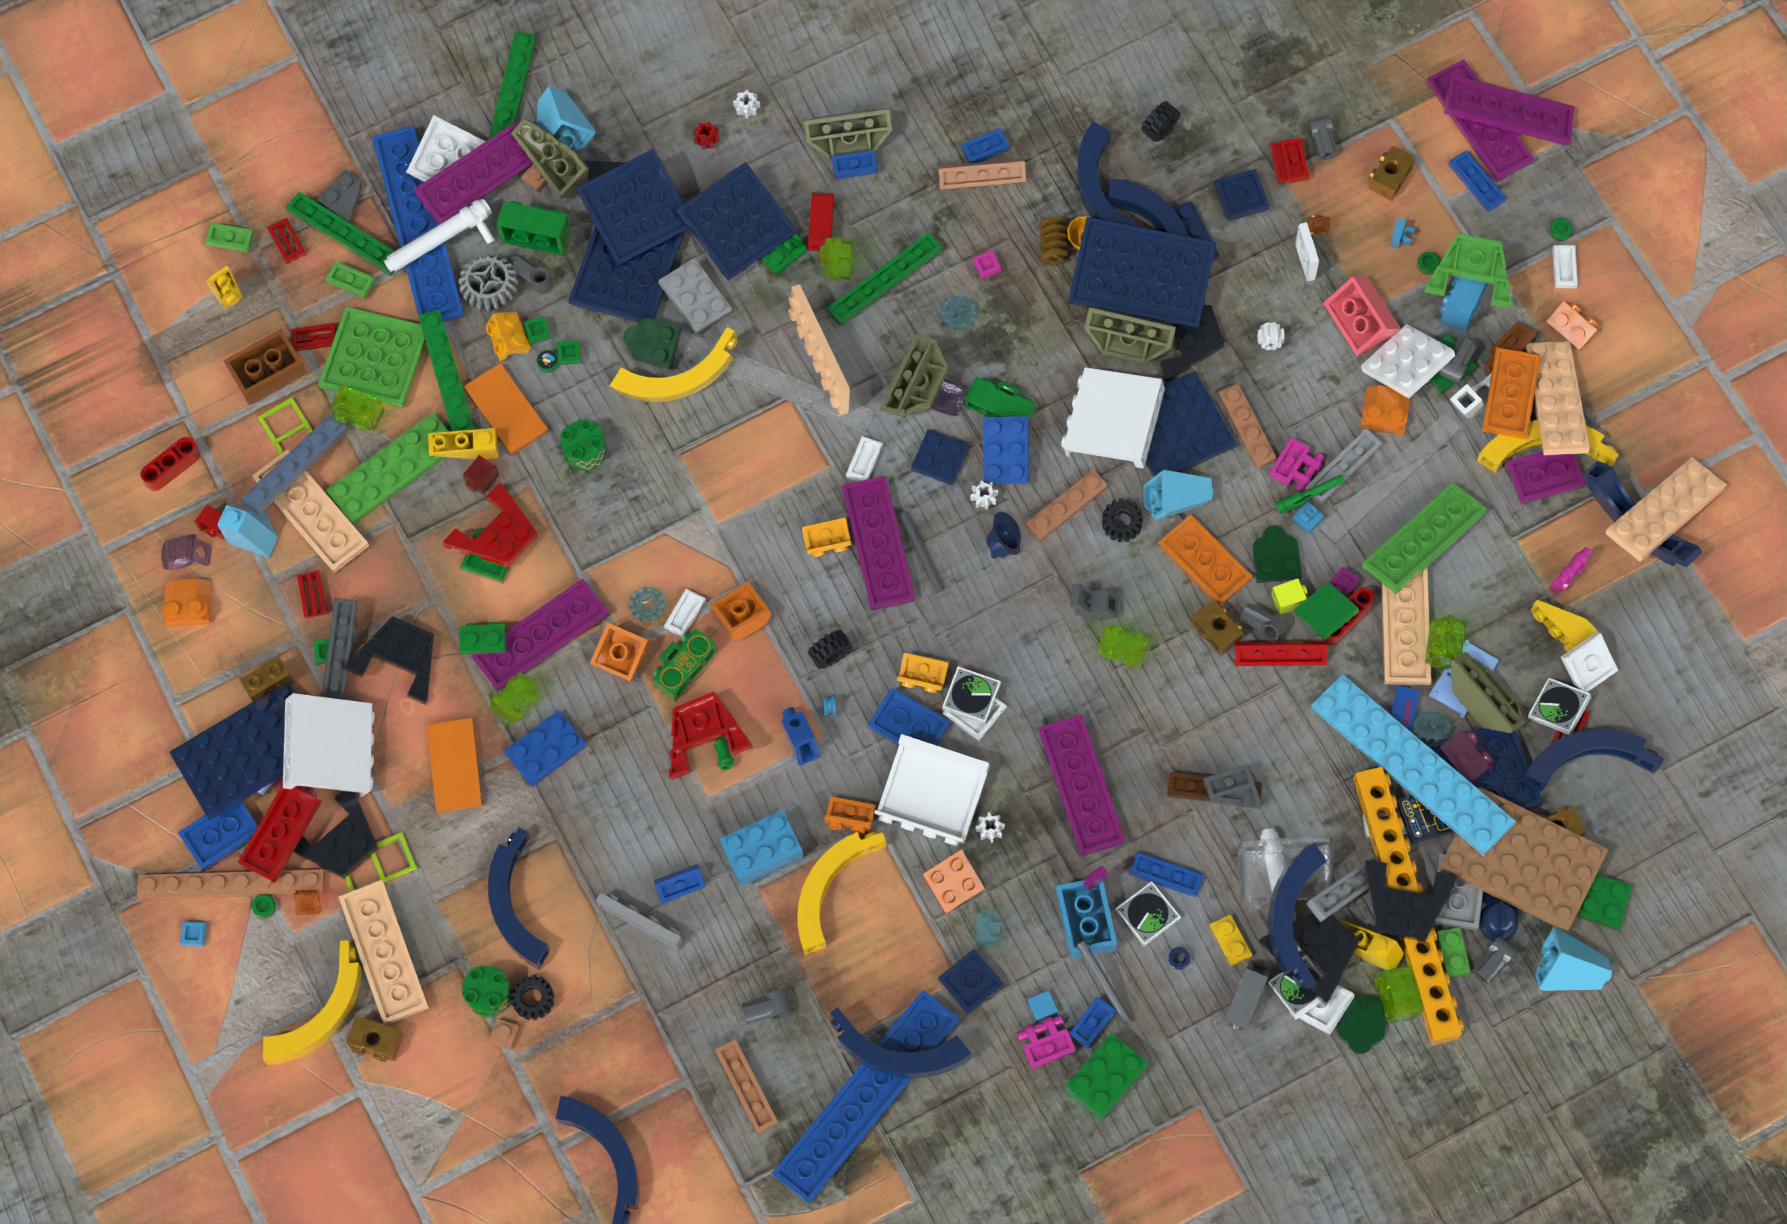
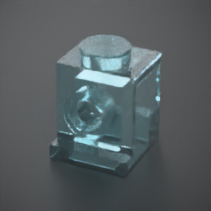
(987, 929)

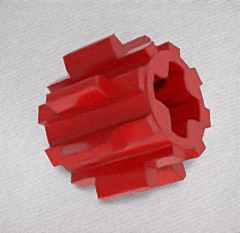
(706, 135)

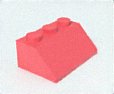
(1361, 315)

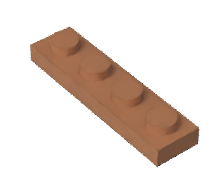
(982, 174)
(1247, 426)
(1066, 505)
(746, 1087)

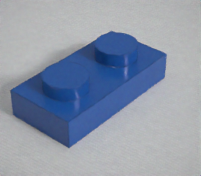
(985, 146)
(854, 164)
(679, 883)
(1092, 1022)

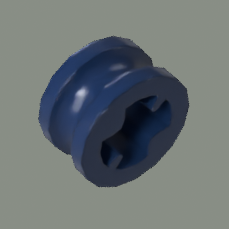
(1178, 950)

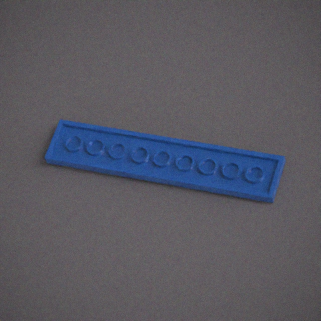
(431, 273)
(861, 1102)

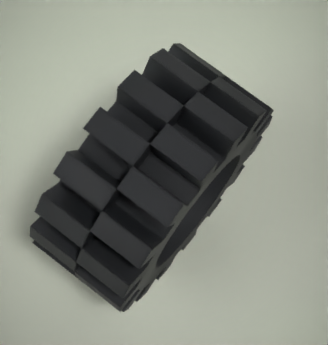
(1160, 121)
(1126, 508)
(830, 649)
(525, 985)

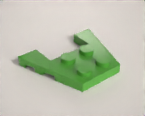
(1474, 260)

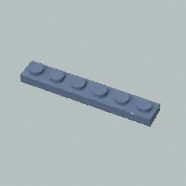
(294, 464)

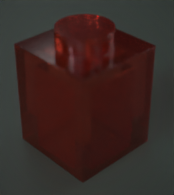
(480, 475)

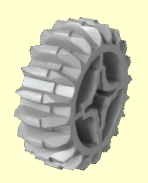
(491, 292)

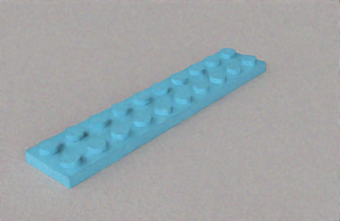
(1413, 765)

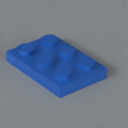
(1006, 450)
(907, 717)
(545, 748)
(217, 838)

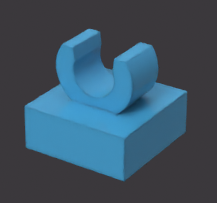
(1399, 234)
(1308, 517)

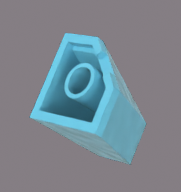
(563, 119)
(1175, 493)
(248, 529)
(1571, 964)

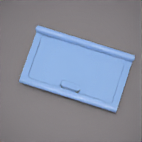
(1442, 690)

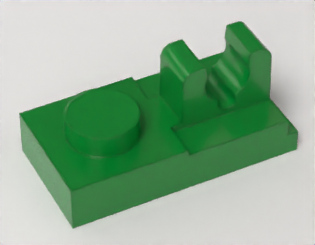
(785, 255)

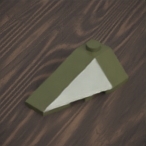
(554, 160)

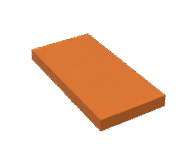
(1511, 393)
(506, 409)
(1205, 560)
(454, 765)

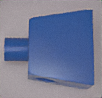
(799, 736)

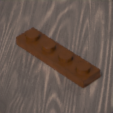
(1192, 787)

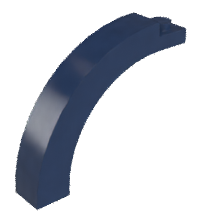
(1092, 196)
(1146, 204)
(1616, 502)
(1587, 743)
(1281, 913)
(517, 937)
(899, 1064)
(588, 1119)

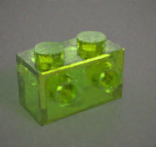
(837, 258)
(357, 408)
(1444, 642)
(1123, 646)
(514, 699)
(1398, 995)

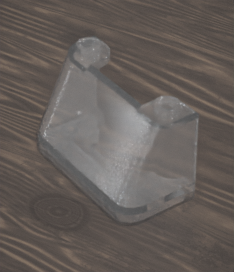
(1264, 860)

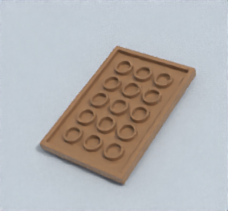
(1531, 866)

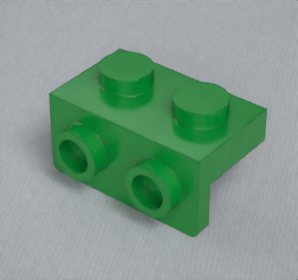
(482, 638)

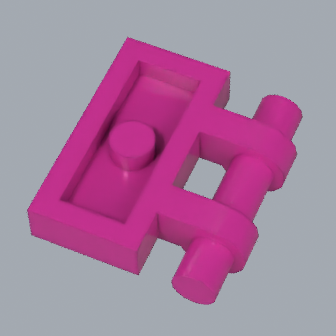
(1289, 462)
(1576, 566)
(1048, 1048)

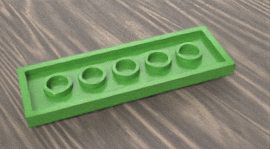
(386, 471)
(1424, 538)

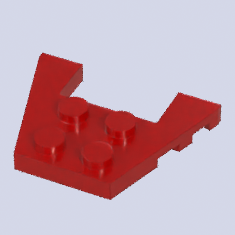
(503, 538)
(700, 723)

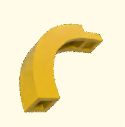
(680, 385)
(1505, 447)
(819, 880)
(327, 1022)

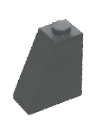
(1247, 996)

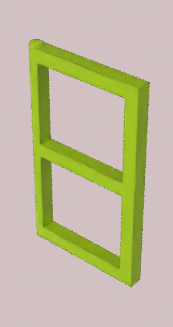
(276, 441)
(385, 879)

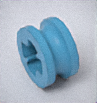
(830, 705)

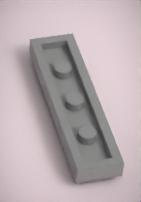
(1346, 463)
(1339, 893)
(631, 915)

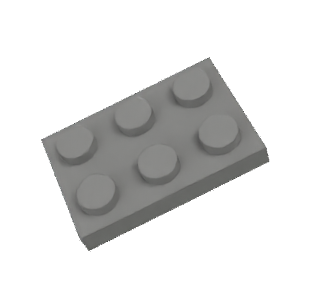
(695, 296)
(1461, 906)

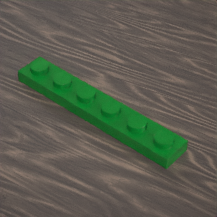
(513, 82)
(340, 231)
(884, 279)
(446, 371)

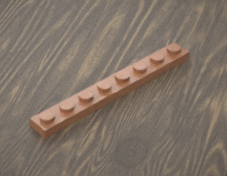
(227, 884)

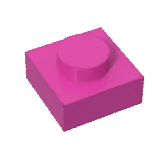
(986, 264)

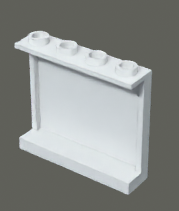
(1114, 415)
(328, 743)
(932, 790)

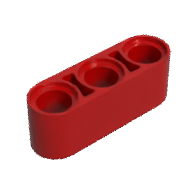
(820, 219)
(167, 474)
(1363, 610)

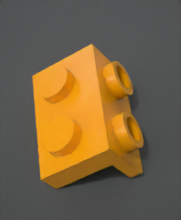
(507, 334)
(826, 536)
(923, 672)

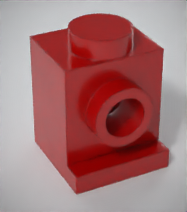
(208, 521)

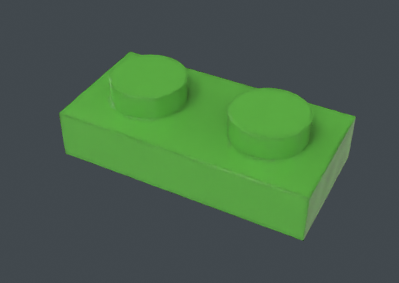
(229, 237)
(350, 280)
(1453, 952)

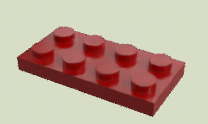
(279, 832)

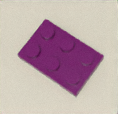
(1544, 476)

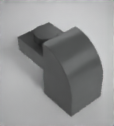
(1094, 604)

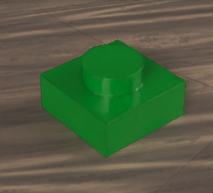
(537, 330)
(569, 352)
(321, 650)

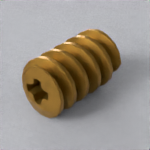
(1052, 240)

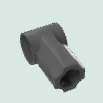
(1322, 132)
(532, 274)
(1457, 366)
(1269, 625)
(1497, 956)
(772, 1006)

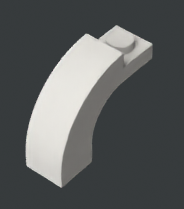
(1472, 400)

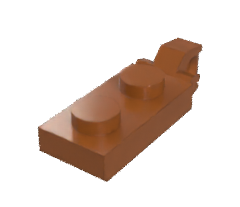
(1514, 339)

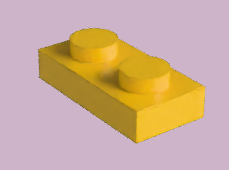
(1230, 941)

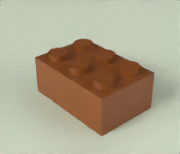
(265, 367)

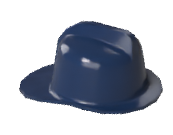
(1004, 536)
(1497, 918)

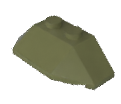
(848, 132)
(1128, 335)
(917, 378)
(1484, 695)

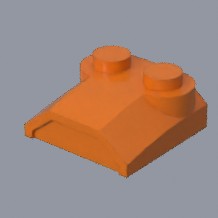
(1384, 410)
(187, 602)
(741, 611)
(620, 651)

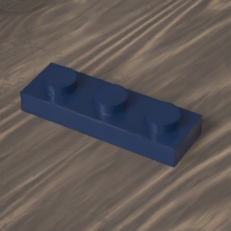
(1193, 223)

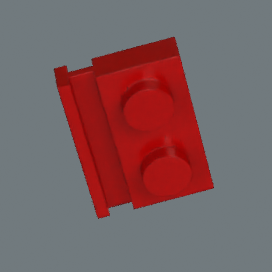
(1289, 161)

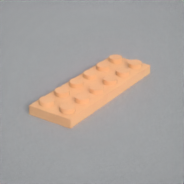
(819, 349)
(1558, 400)
(1666, 509)
(317, 519)
(1406, 633)
(383, 952)

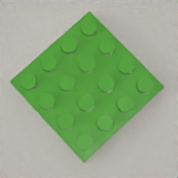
(374, 356)

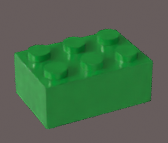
(534, 228)
(1106, 1077)

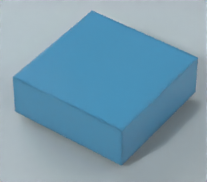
(193, 934)
(1042, 1006)

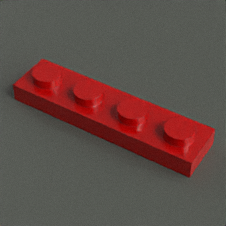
(1281, 653)

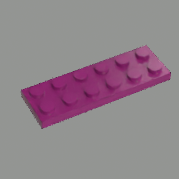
(1509, 110)
(1497, 148)
(473, 175)
(878, 543)
(543, 634)
(1081, 785)

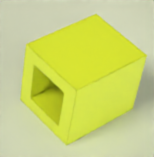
(1289, 596)

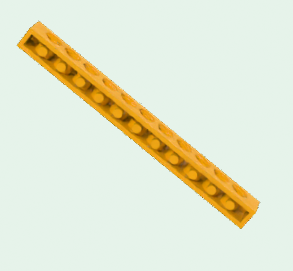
(1378, 780)

